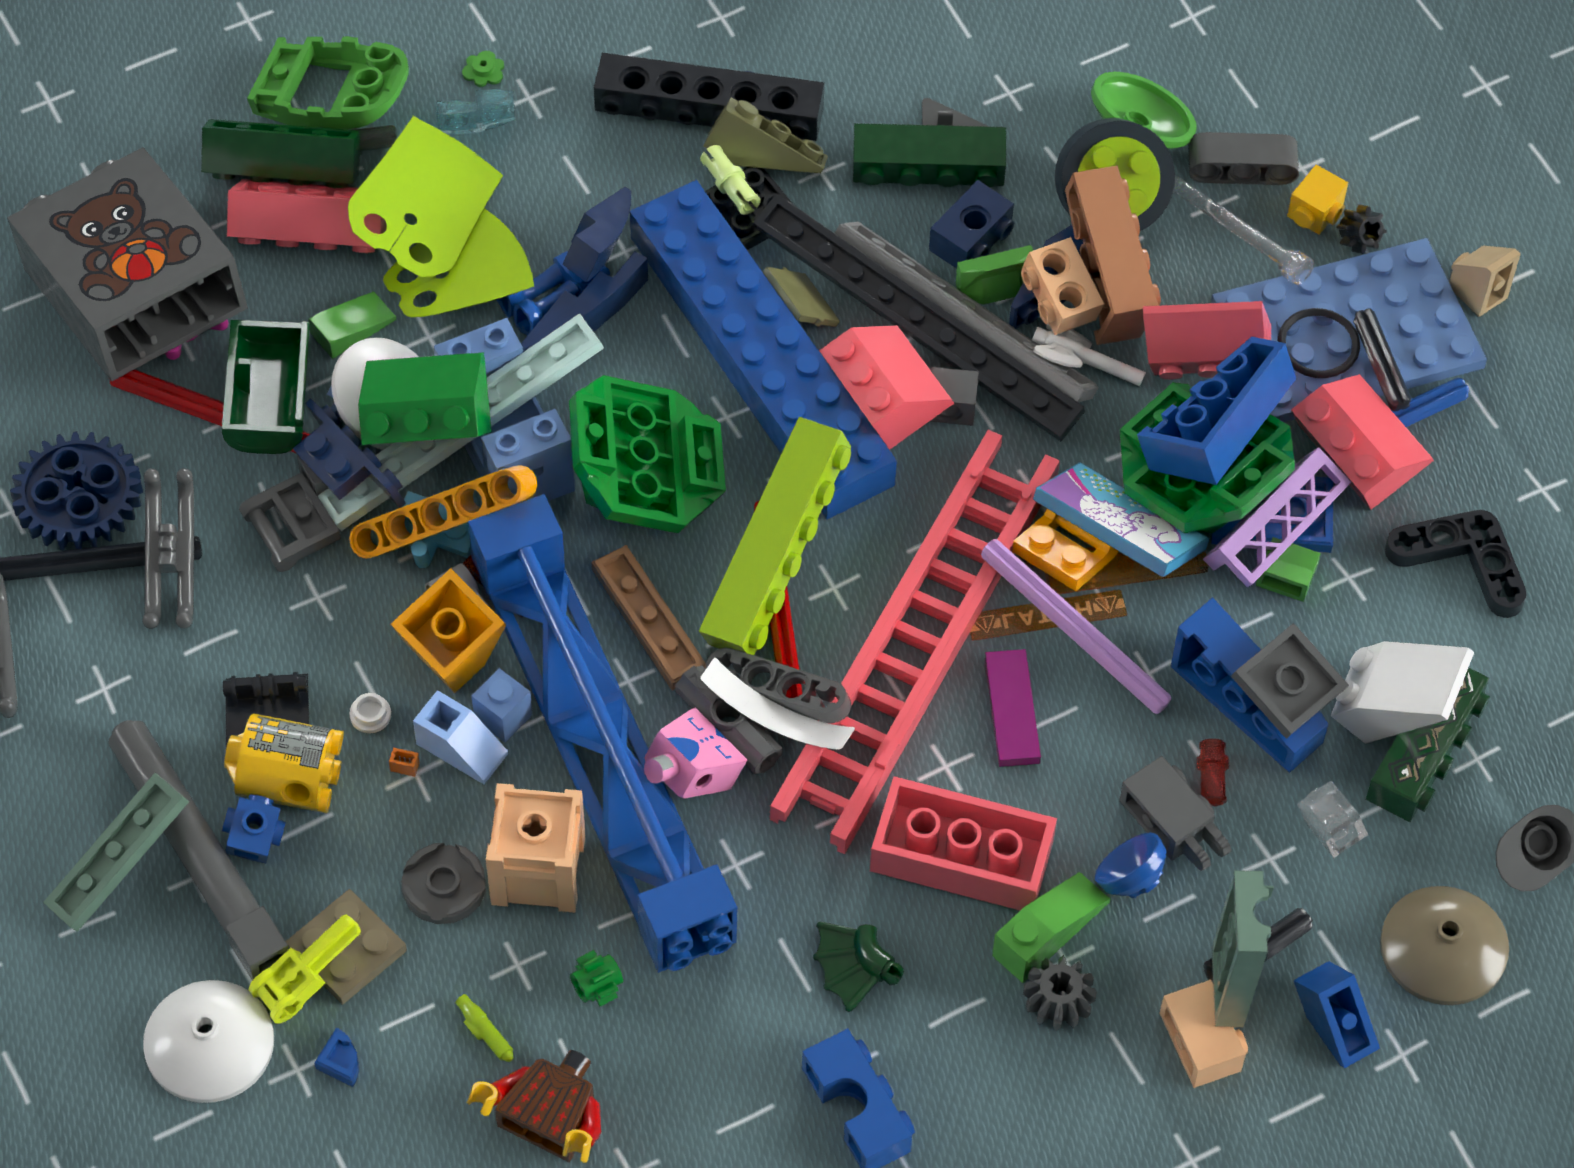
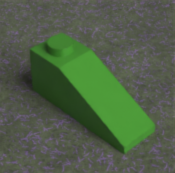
(1047, 925)

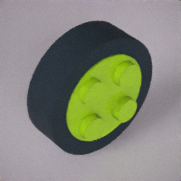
(1136, 152)

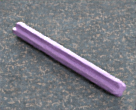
(1076, 626)

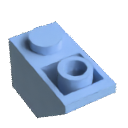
(458, 737)

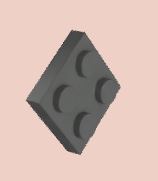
(1289, 680)

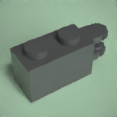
(1172, 810)

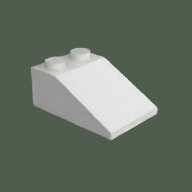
(1400, 688)

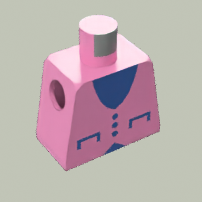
(693, 757)

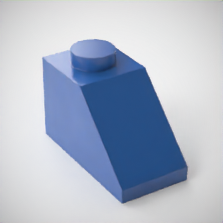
(1337, 1012)

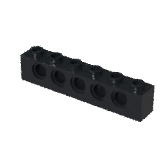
(700, 93)

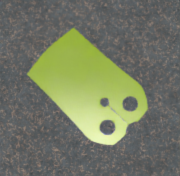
(435, 182)

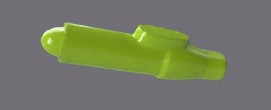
(482, 1028)

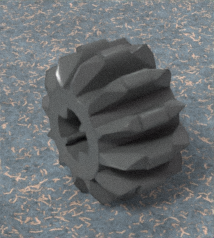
(1059, 1007)

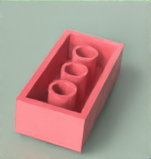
(962, 844)

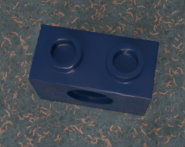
(972, 225)

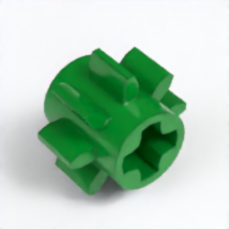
(596, 978)

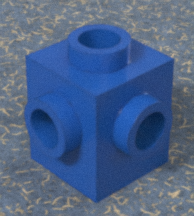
(248, 842)

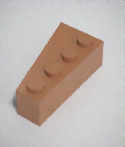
(1112, 251)

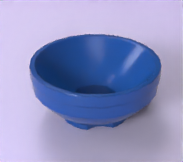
(1132, 866)

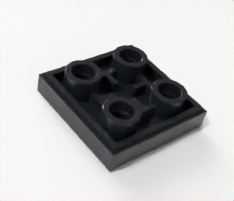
(742, 224)

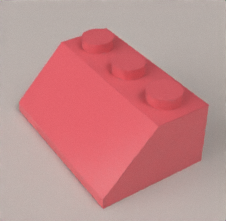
(1200, 335)
(887, 380)
(1361, 437)

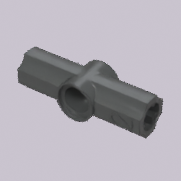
(743, 733)

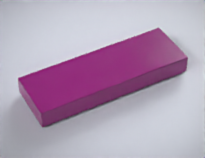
(1012, 708)

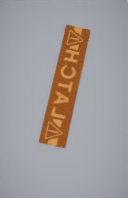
(1029, 618)

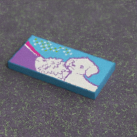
(1118, 520)

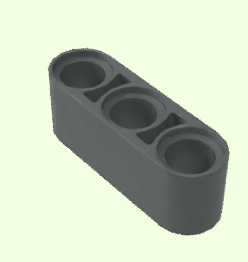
(1243, 158)

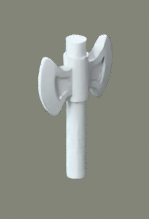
(1074, 349)

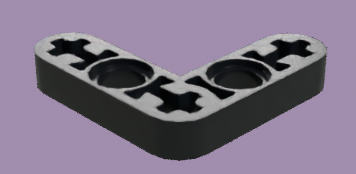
(1464, 542)

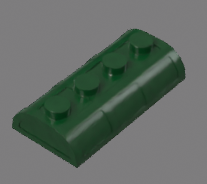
(265, 386)

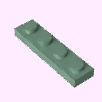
(116, 852)

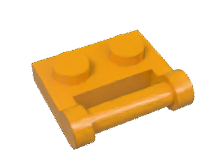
(1060, 555)

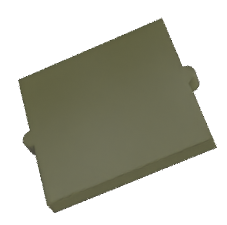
(801, 297)

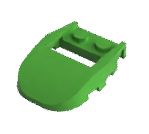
(367, 93)

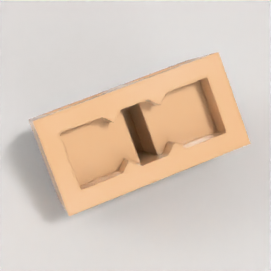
(1070, 284)

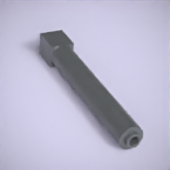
(243, 920)

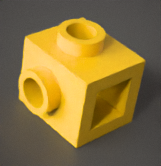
(1318, 200)

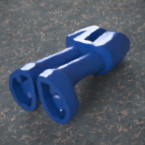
(529, 313)

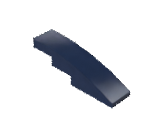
(597, 302)

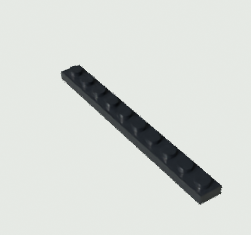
(919, 317)

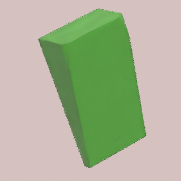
(349, 323)

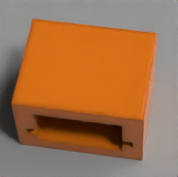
(404, 762)

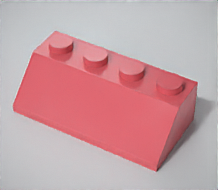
(295, 215)

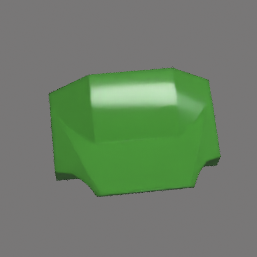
(992, 276)

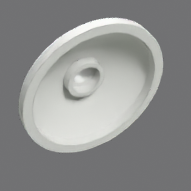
(349, 374)
(211, 1063)

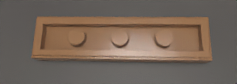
(647, 614)

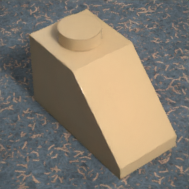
(1484, 277)

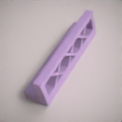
(1265, 511)

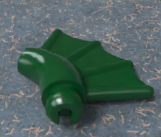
(854, 962)

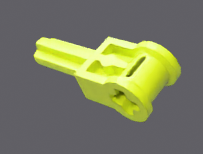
(295, 974)

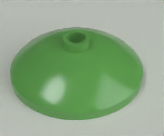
(1144, 103)

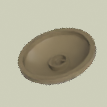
(1439, 965)

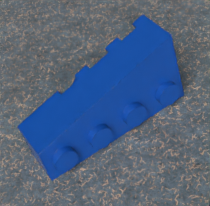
(1221, 415)
(1207, 654)

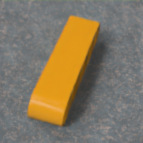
(426, 517)

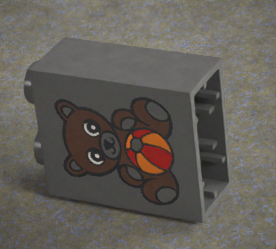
(127, 263)

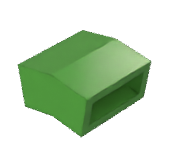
(1291, 572)

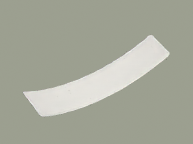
(771, 714)

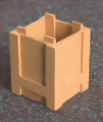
(535, 847)

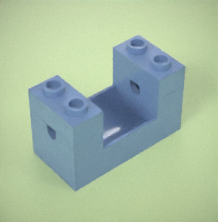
(525, 435)

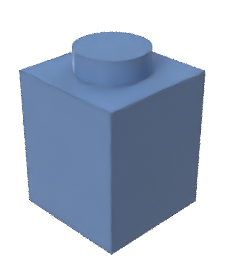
(502, 705)

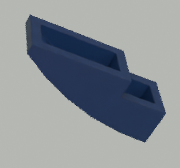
(598, 235)

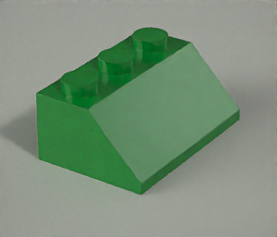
(424, 399)

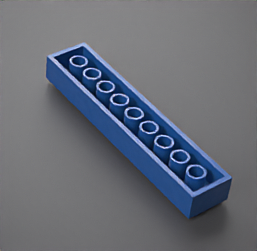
(755, 335)

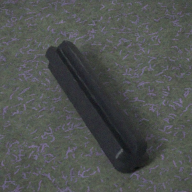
(1382, 360)

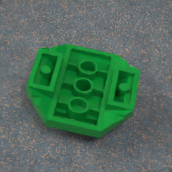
(645, 453)
(1197, 504)

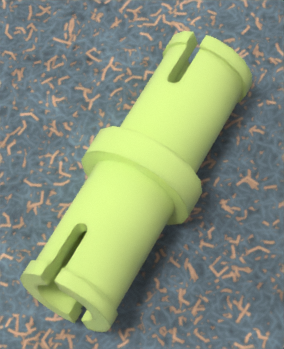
(730, 179)

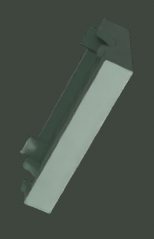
(1239, 948)

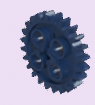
(76, 491)

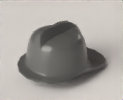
(1536, 848)

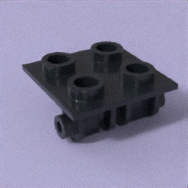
(269, 696)

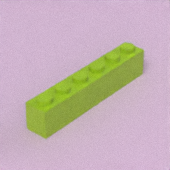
(776, 537)

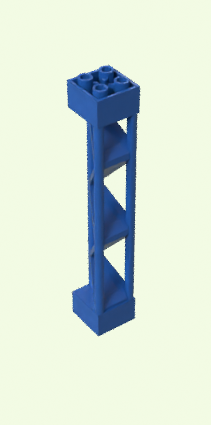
(581, 701)

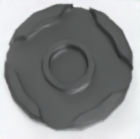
(443, 883)

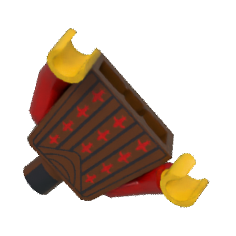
(546, 1105)

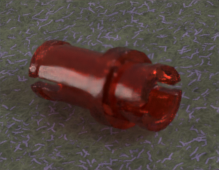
(1212, 766)

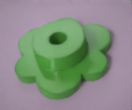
(483, 69)

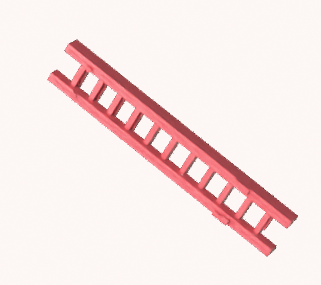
(942, 650)

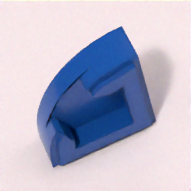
(339, 1058)

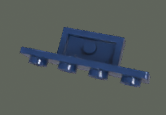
(337, 459)

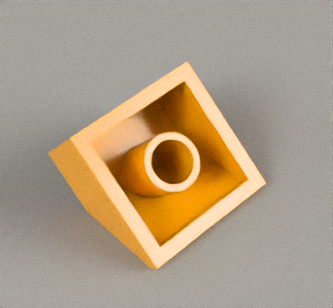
(450, 630)

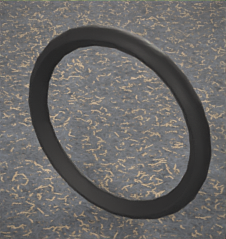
(1329, 314)

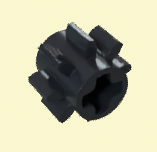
(1361, 229)

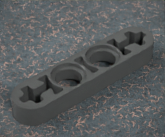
(784, 677)

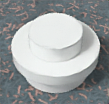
(370, 713)

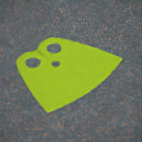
(485, 270)

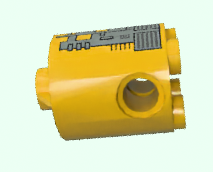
(285, 762)

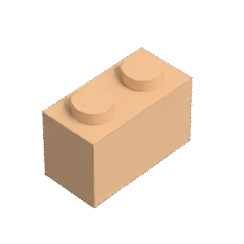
(1204, 1049)

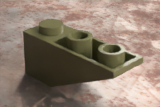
(762, 143)

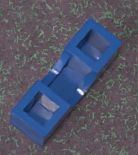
(843, 1069)

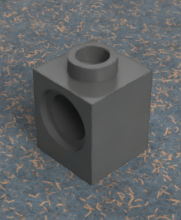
(962, 389)

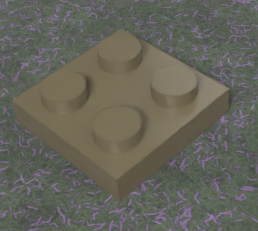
(363, 958)

